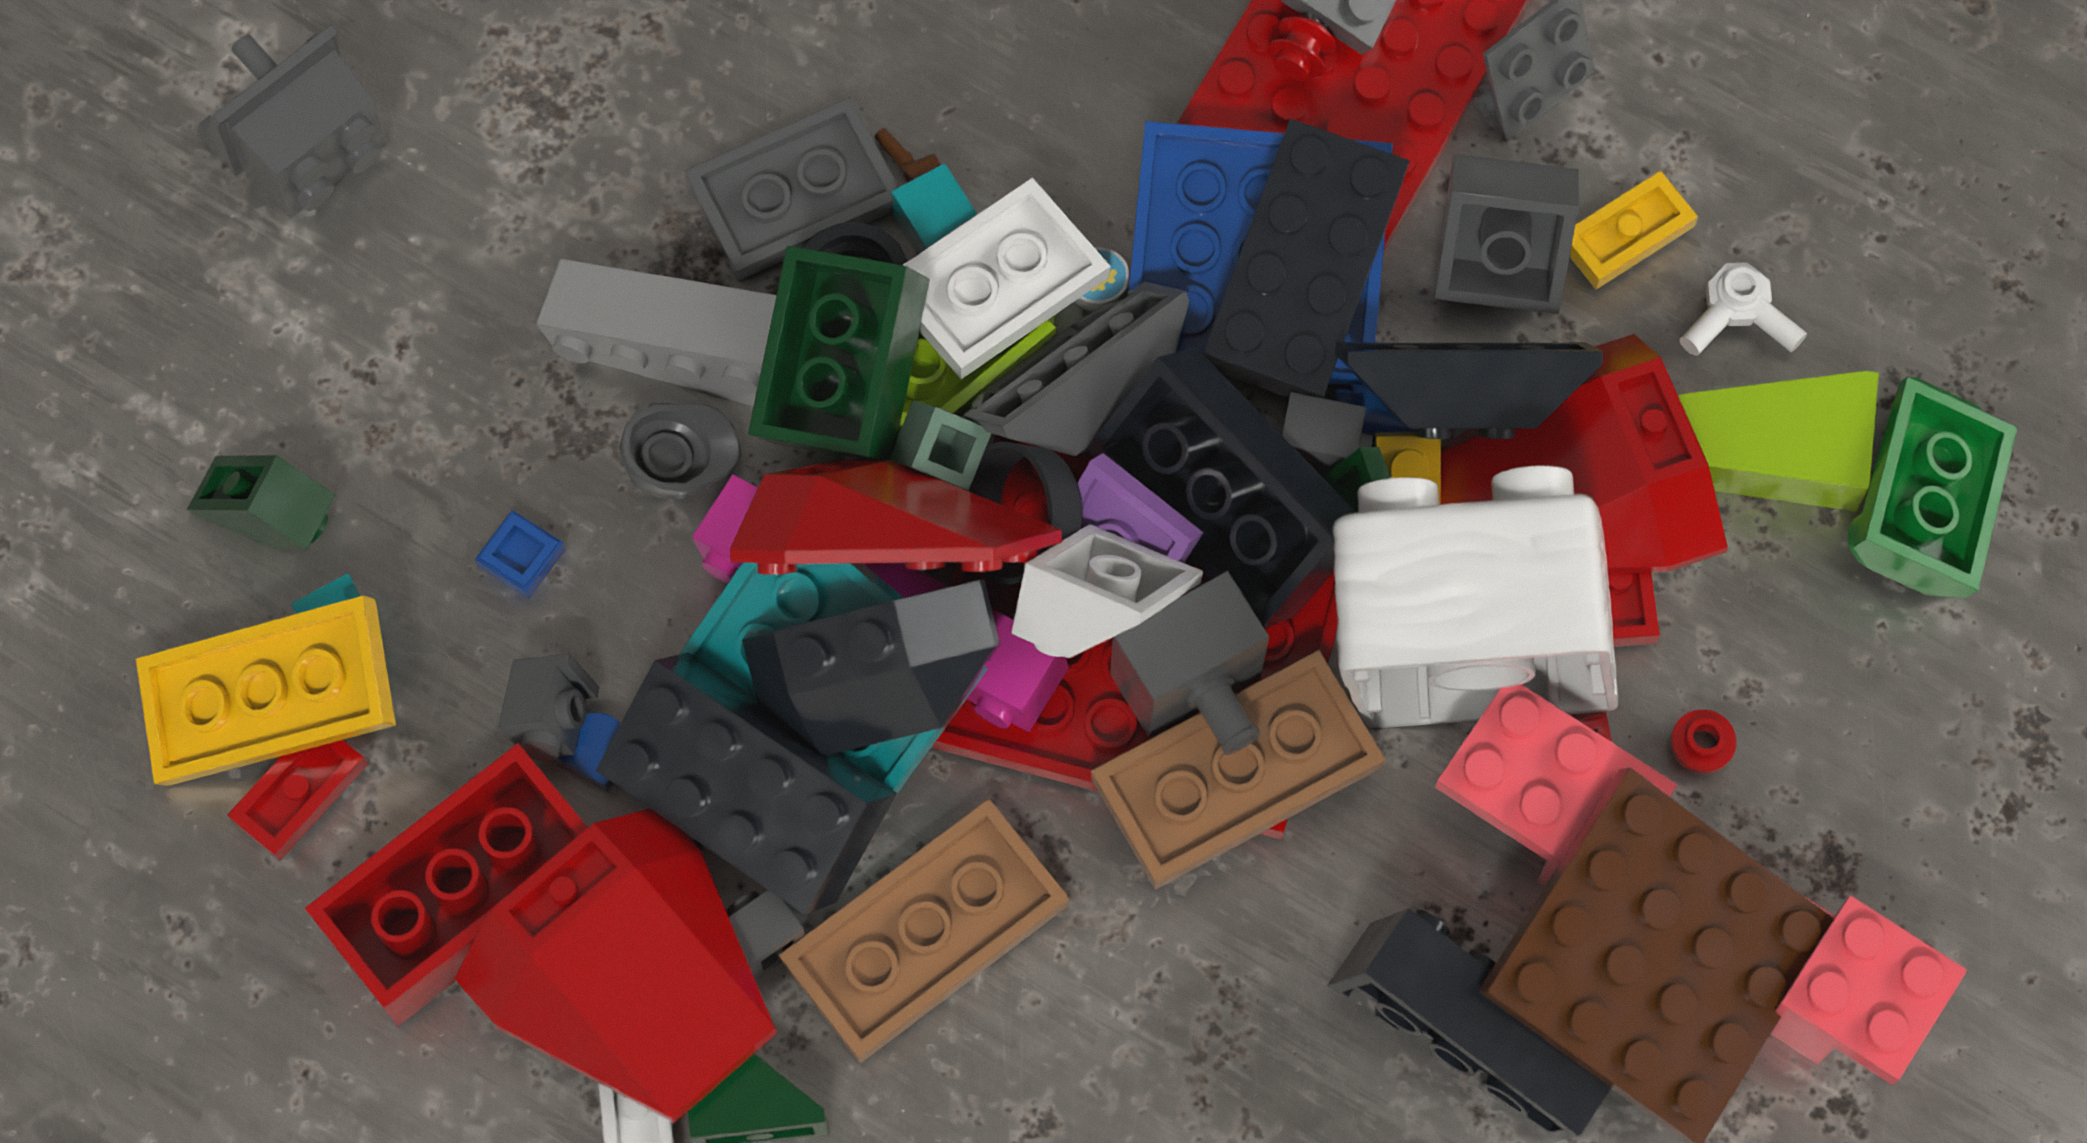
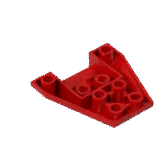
(1626, 451)
(880, 516)
(623, 966)

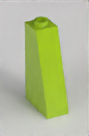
(1790, 438)

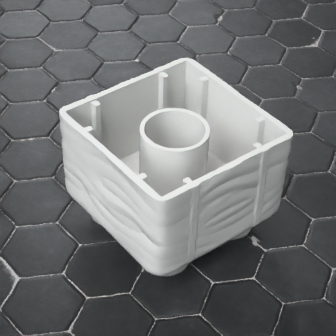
(1473, 599)

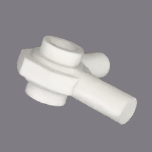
(1740, 298)

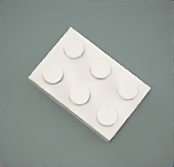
(1003, 277)

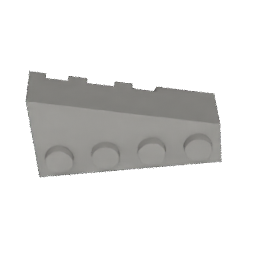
(659, 327)

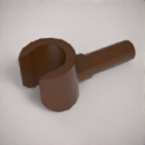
(910, 167)

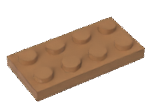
(1191, 802)
(924, 930)

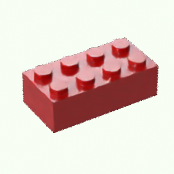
(424, 895)

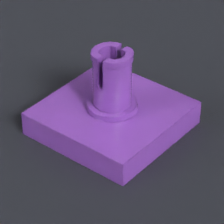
(1130, 510)

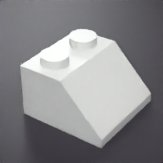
(1094, 590)

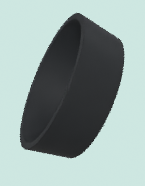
(1059, 486)

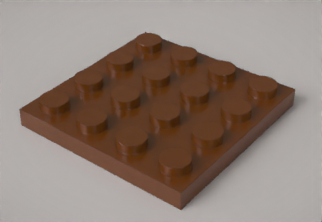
(1657, 956)

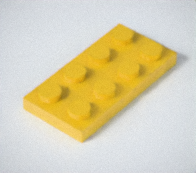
(265, 691)

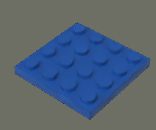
(1194, 217)

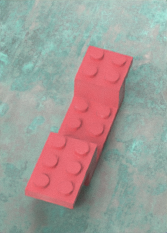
(1862, 988)

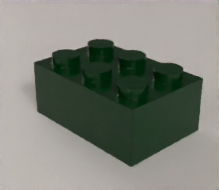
(838, 354)

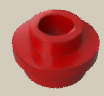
(1698, 758)

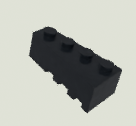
(1432, 989)

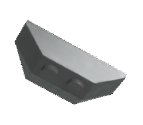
(1084, 373)

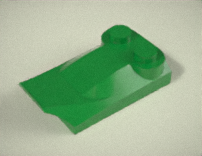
(1933, 492)

